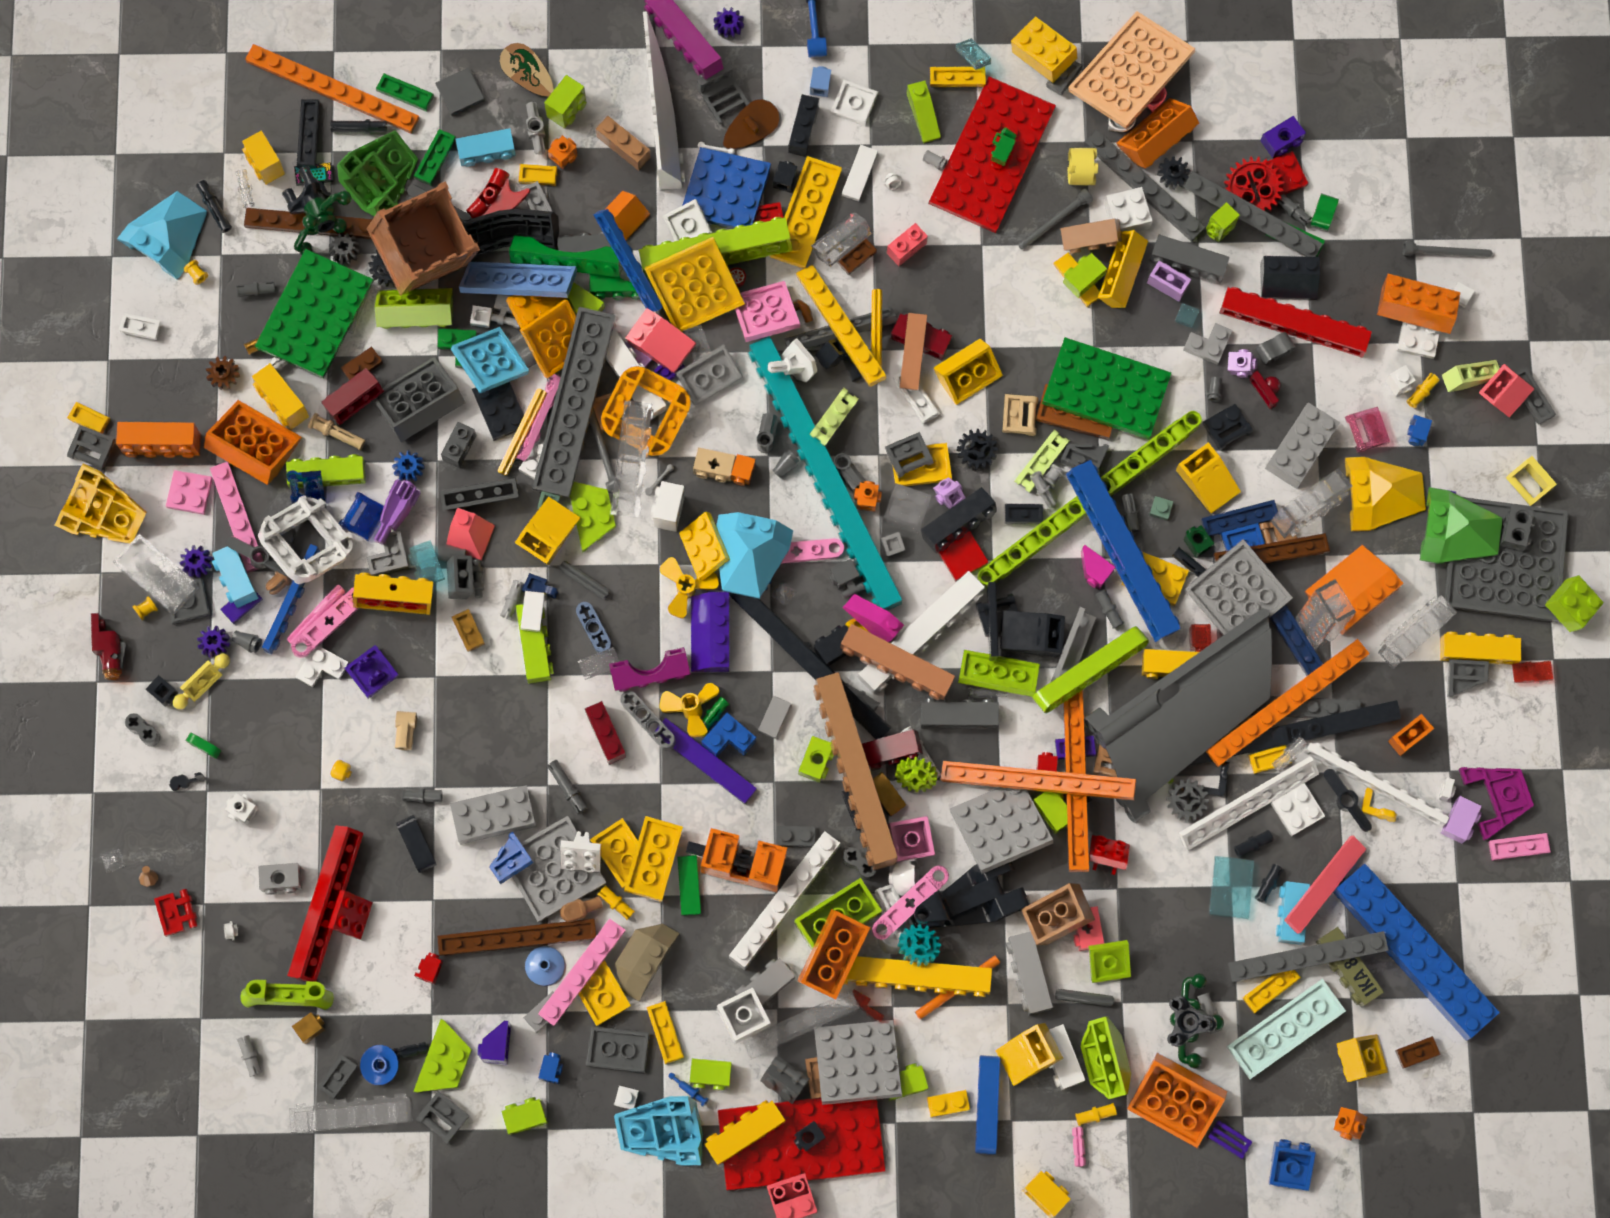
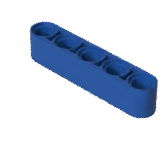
(987, 1104)

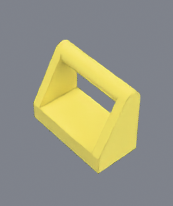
(1537, 474)

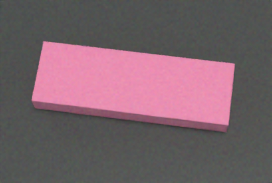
(1519, 846)

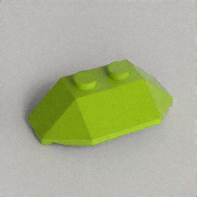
(1106, 1058)

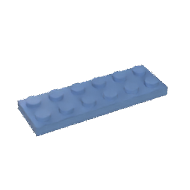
(518, 279)

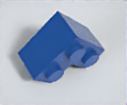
(728, 732)

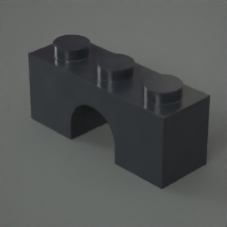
(803, 125)

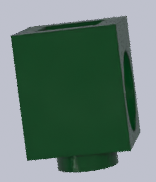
(1198, 549)

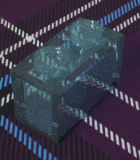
(426, 562)

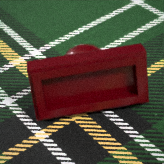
(1266, 388)

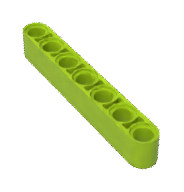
(1090, 669)

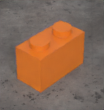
(1411, 734)

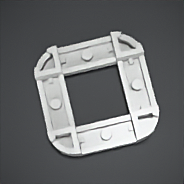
(314, 511)

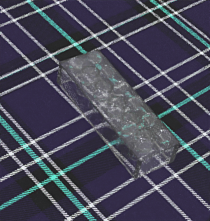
(1325, 614)

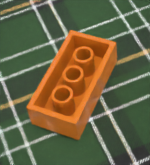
(1418, 303)
(158, 439)
(833, 954)

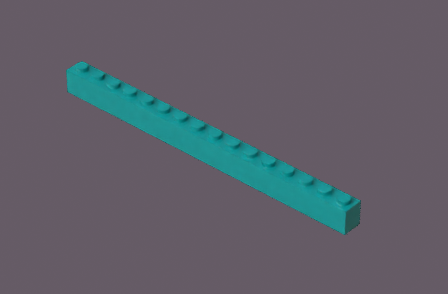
(826, 477)

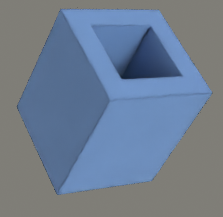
(820, 81)

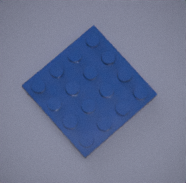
(727, 187)

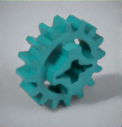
(919, 947)

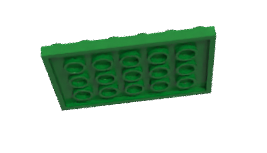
(314, 313)
(1106, 388)

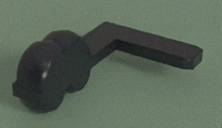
(183, 781)
(1222, 782)

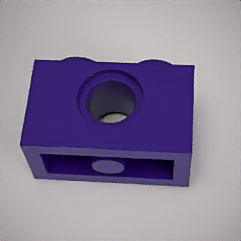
(1289, 128)

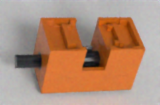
(725, 862)

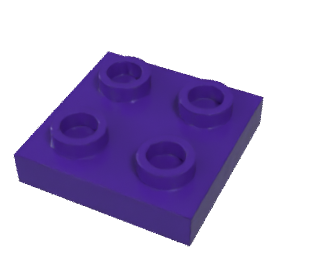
(371, 671)

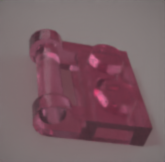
(1373, 427)

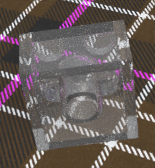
(907, 509)

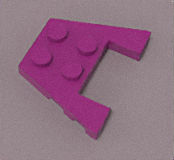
(1507, 794)

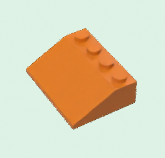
(251, 442)
(1364, 582)
(1177, 1100)

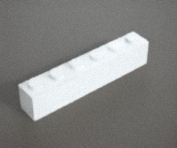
(622, 358)

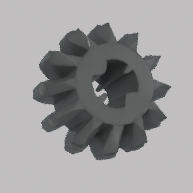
(348, 242)

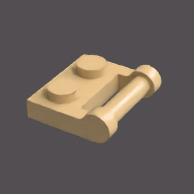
(1014, 414)

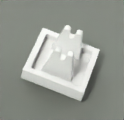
(580, 854)

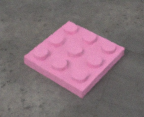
(767, 312)

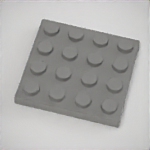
(1237, 588)
(1001, 827)
(544, 882)
(857, 1062)

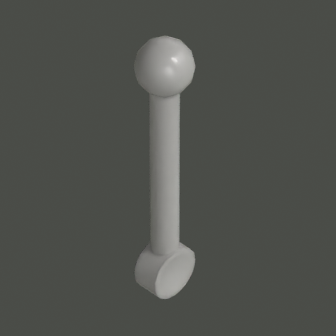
(648, 491)

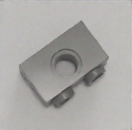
(268, 875)

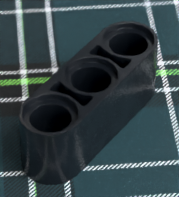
(416, 844)

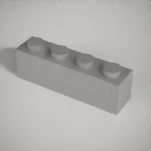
(1030, 973)
(769, 982)

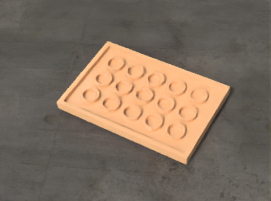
(1131, 69)

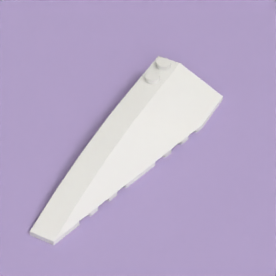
(663, 115)

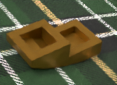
(888, 794)

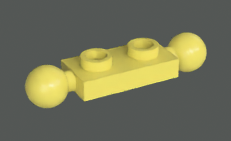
(201, 681)

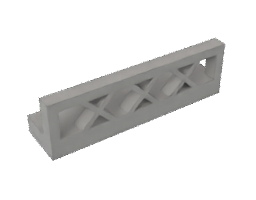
(1075, 643)

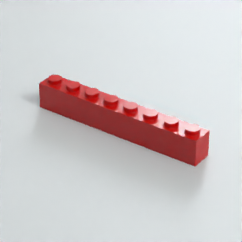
(1296, 322)
(332, 879)

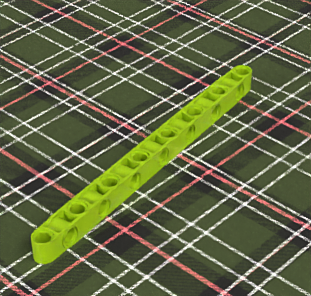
(1114, 479)

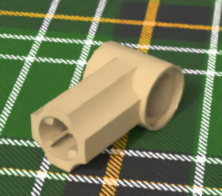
(405, 725)

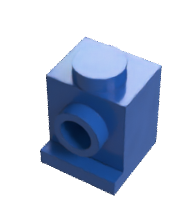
(1419, 430)
(551, 1068)

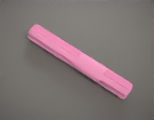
(335, 594)

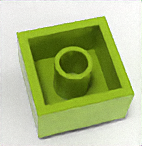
(565, 102)
(1574, 603)

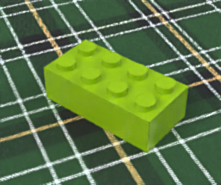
(851, 901)

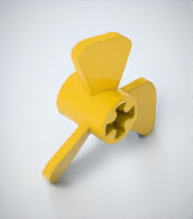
(672, 571)
(671, 703)

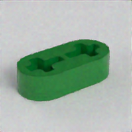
(203, 745)

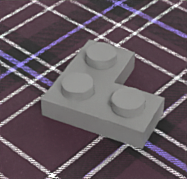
(1211, 348)
(392, 559)

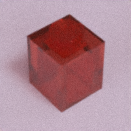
(1199, 636)

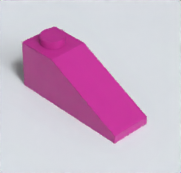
(873, 618)

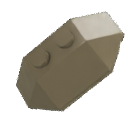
(643, 958)

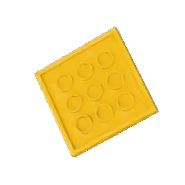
(695, 285)

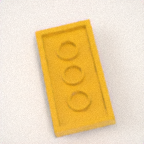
(653, 858)

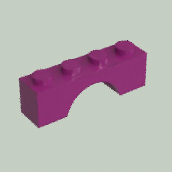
(672, 666)

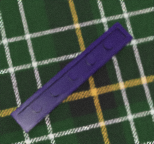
(709, 764)

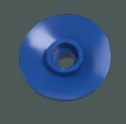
(370, 1064)

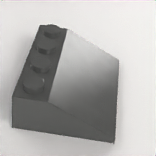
(418, 399)

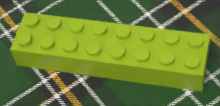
(736, 244)

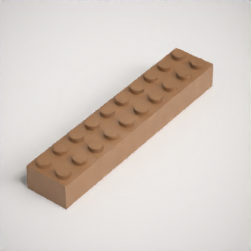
(856, 772)

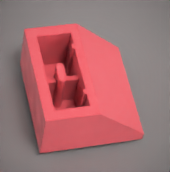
(1506, 390)
(792, 1198)

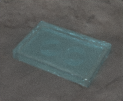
(1231, 887)

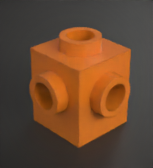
(562, 151)
(867, 496)
(1350, 1124)

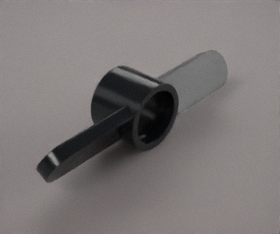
(1340, 789)

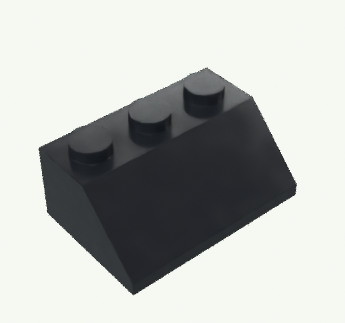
(1290, 277)

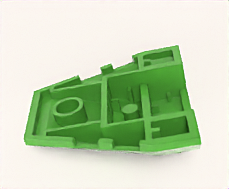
(377, 172)
(1458, 529)

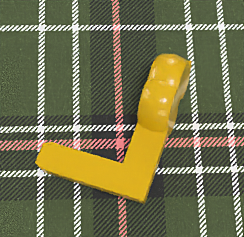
(1382, 813)

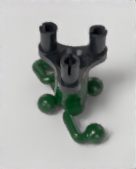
(316, 204)
(1181, 1019)

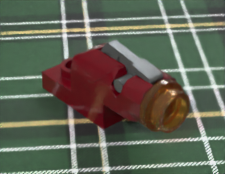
(108, 646)

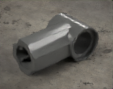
(767, 432)
(849, 473)

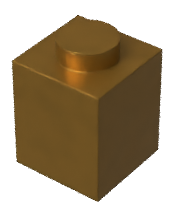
(309, 1027)

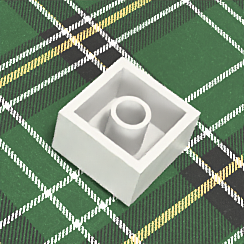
(1130, 209)
(668, 506)
(743, 1016)

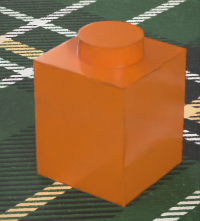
(743, 470)

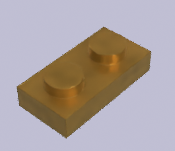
(468, 630)

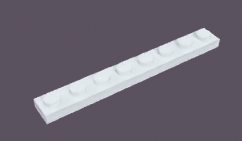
(1382, 787)
(1249, 803)

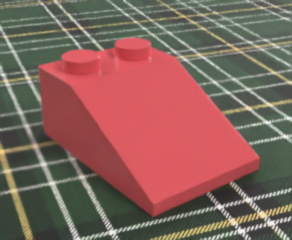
(660, 340)

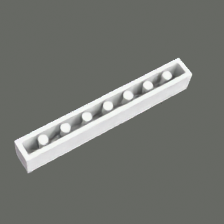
(928, 626)
(784, 900)

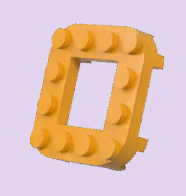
(659, 386)

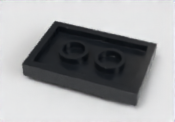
(499, 410)

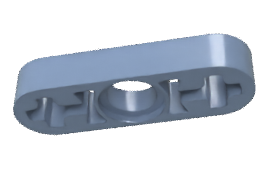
(591, 613)

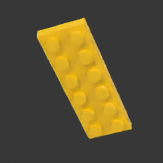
(808, 209)

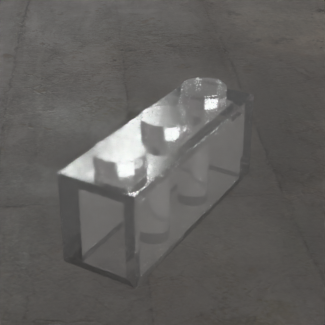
(841, 239)

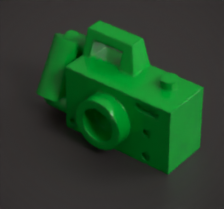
(1003, 147)

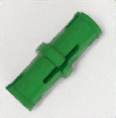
(714, 713)

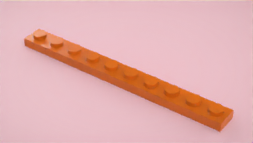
(332, 88)
(1287, 703)
(1038, 780)
(1076, 804)

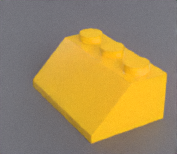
(968, 371)

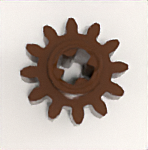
(227, 377)

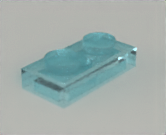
(973, 54)

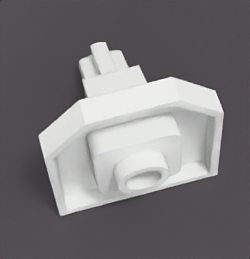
(795, 361)

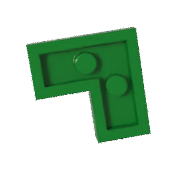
(450, 337)

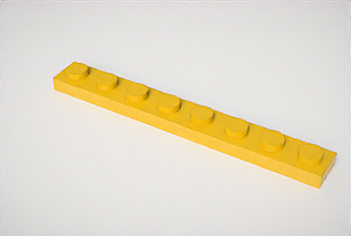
(841, 326)

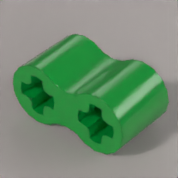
(1324, 212)

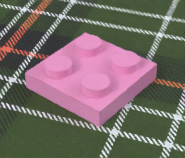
(189, 492)

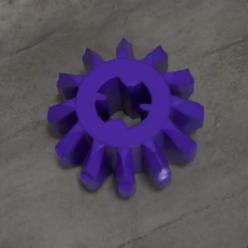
(728, 29)
(189, 559)
(216, 635)

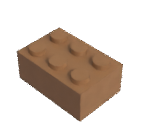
(1058, 914)

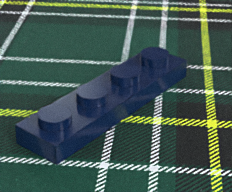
(1239, 518)
(1296, 640)

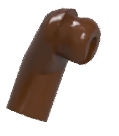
(805, 310)

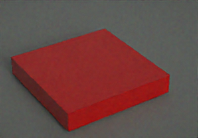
(963, 556)

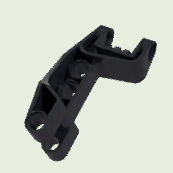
(971, 900)

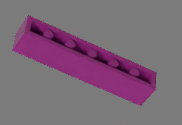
(685, 37)

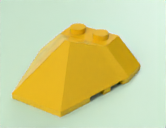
(1382, 493)
(100, 508)

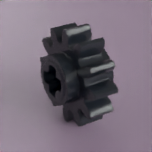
(1166, 172)

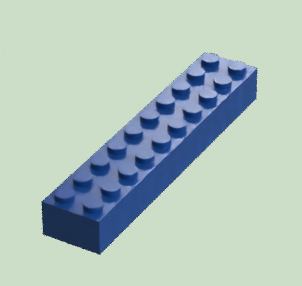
(1416, 952)

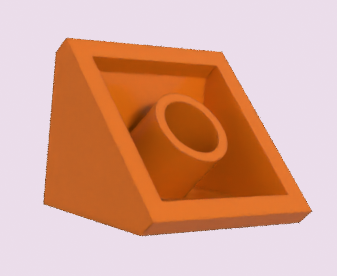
(628, 213)

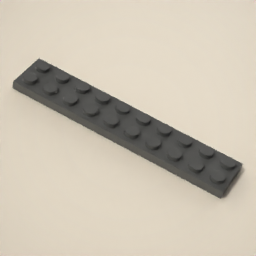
(574, 402)

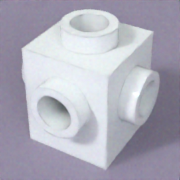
(247, 809)

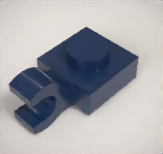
(538, 584)

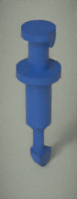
(689, 1090)

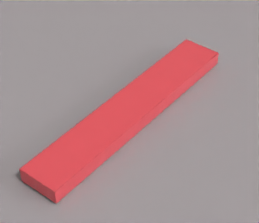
(1325, 884)

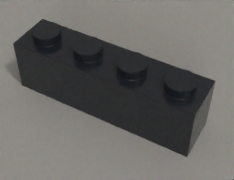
(959, 520)

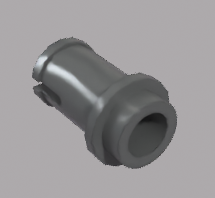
(1215, 389)

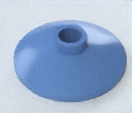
(548, 975)

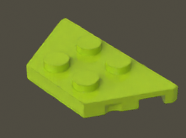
(595, 512)
(444, 1061)

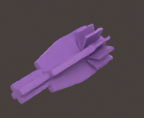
(396, 508)

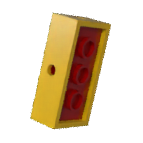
(392, 594)

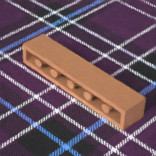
(897, 662)

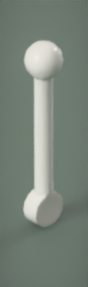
(730, 151)

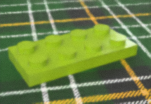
(1001, 675)

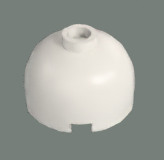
(904, 876)

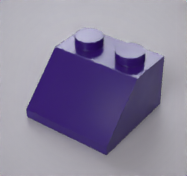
(496, 1045)

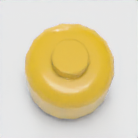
(341, 770)

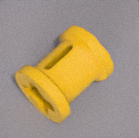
(196, 272)
(145, 608)

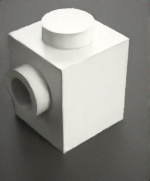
(1401, 381)

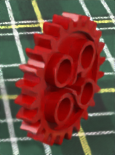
(1269, 180)

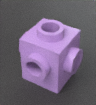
(1242, 363)
(949, 493)

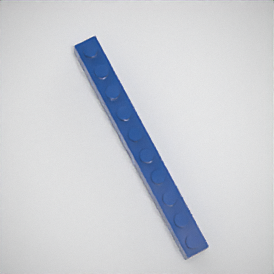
(1123, 551)

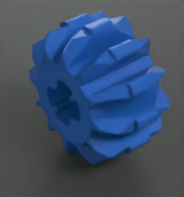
(402, 462)

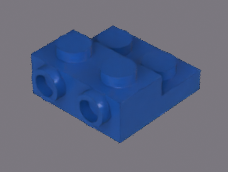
(1292, 1165)

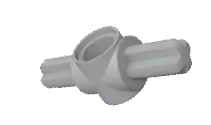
(535, 120)

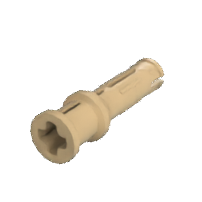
(328, 428)

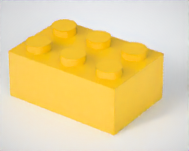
(1044, 49)
(279, 397)

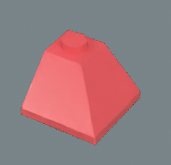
(470, 533)

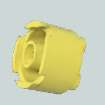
(1082, 166)

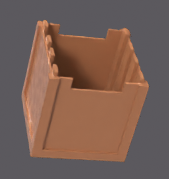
(422, 239)

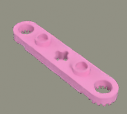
(534, 432)
(813, 550)
(318, 631)
(900, 912)

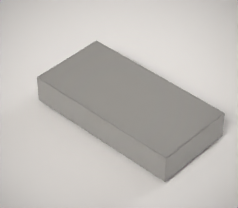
(774, 717)

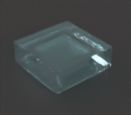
(1187, 315)

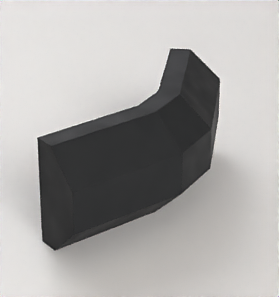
(500, 227)

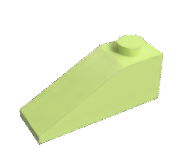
(1469, 375)

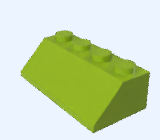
(414, 308)

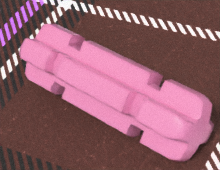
(1078, 1146)

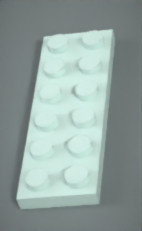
(1286, 1029)

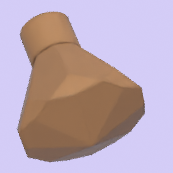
(148, 877)

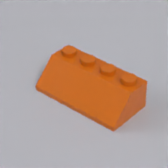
(1158, 132)

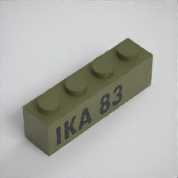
(1353, 973)

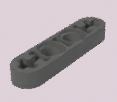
(648, 720)

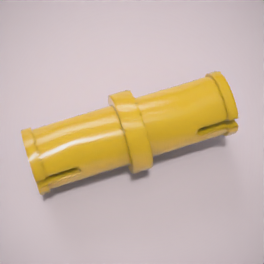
(1423, 390)
(616, 902)
(1096, 1114)

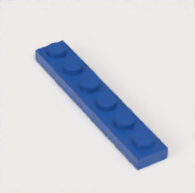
(627, 259)
(287, 608)

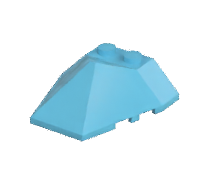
(167, 232)
(754, 550)
(663, 1129)

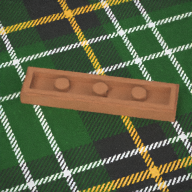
(913, 351)

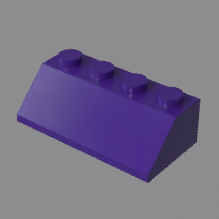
(710, 632)

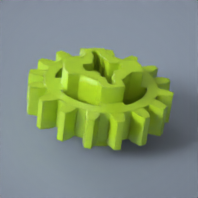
(916, 774)

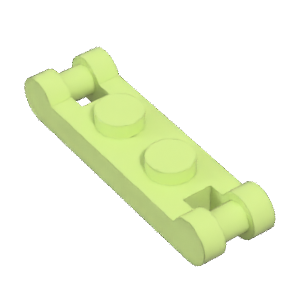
(833, 416)
(1042, 459)

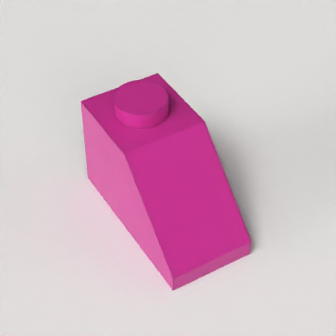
(1095, 567)

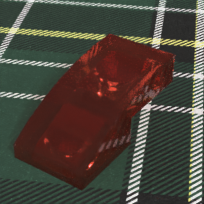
(1532, 672)
(863, 1002)

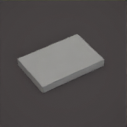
(709, 375)

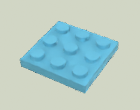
(489, 360)

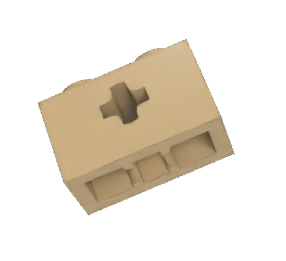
(706, 458)

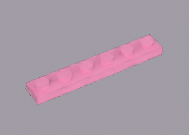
(235, 510)
(581, 972)

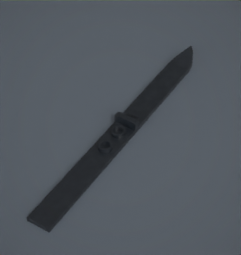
(808, 660)
(1319, 727)

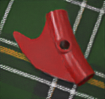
(496, 195)

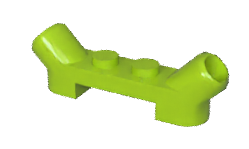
(263, 993)

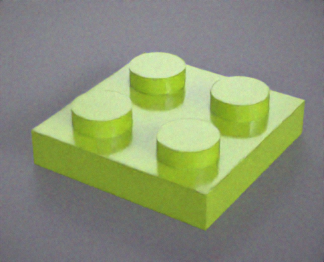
(1109, 961)

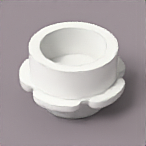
(892, 181)
(230, 930)

